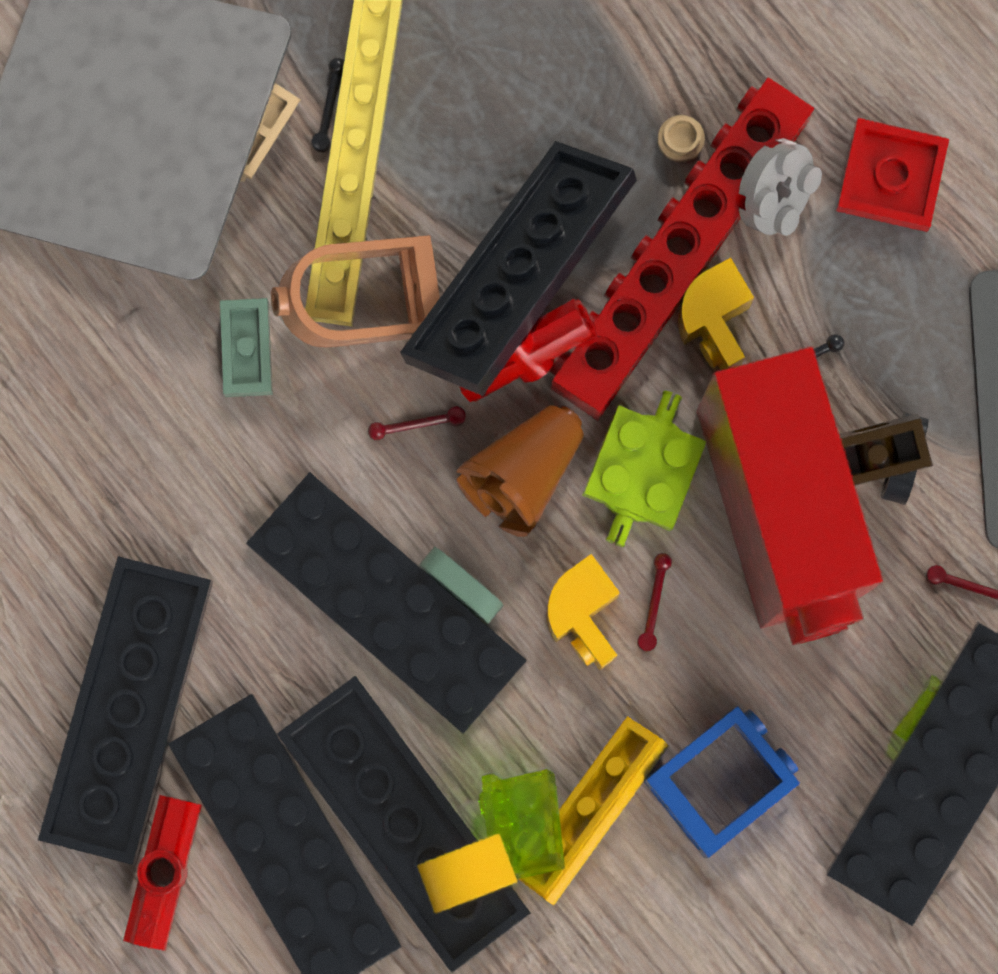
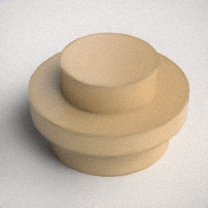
(681, 138)

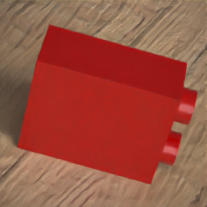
(789, 495)

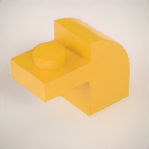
(707, 305)
(573, 602)
(467, 873)

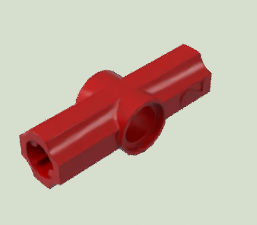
(545, 341)
(155, 905)

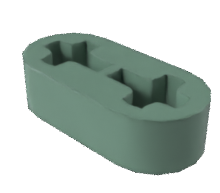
(461, 585)

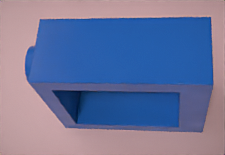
(684, 813)

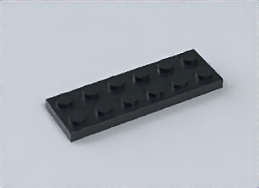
(518, 267)
(386, 602)
(125, 711)
(930, 789)
(395, 816)
(284, 842)

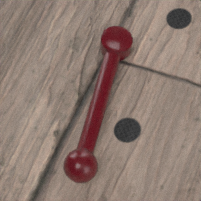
(455, 417)
(937, 574)
(647, 640)

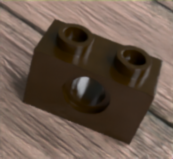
(886, 449)

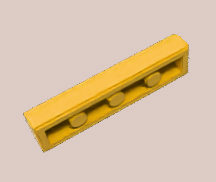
(599, 801)

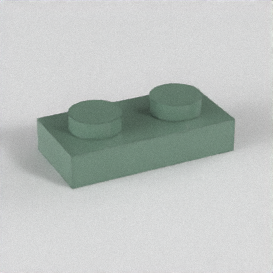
(246, 347)

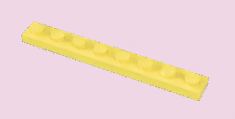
(354, 156)

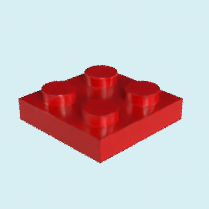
(892, 174)

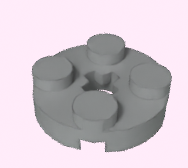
(773, 206)

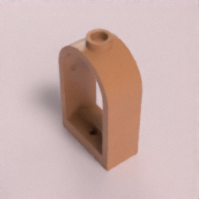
(418, 283)

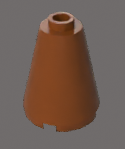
(522, 469)

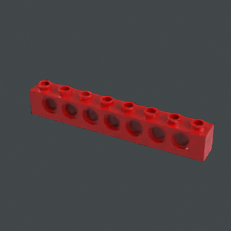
(593, 390)

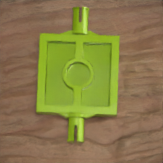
(644, 468)

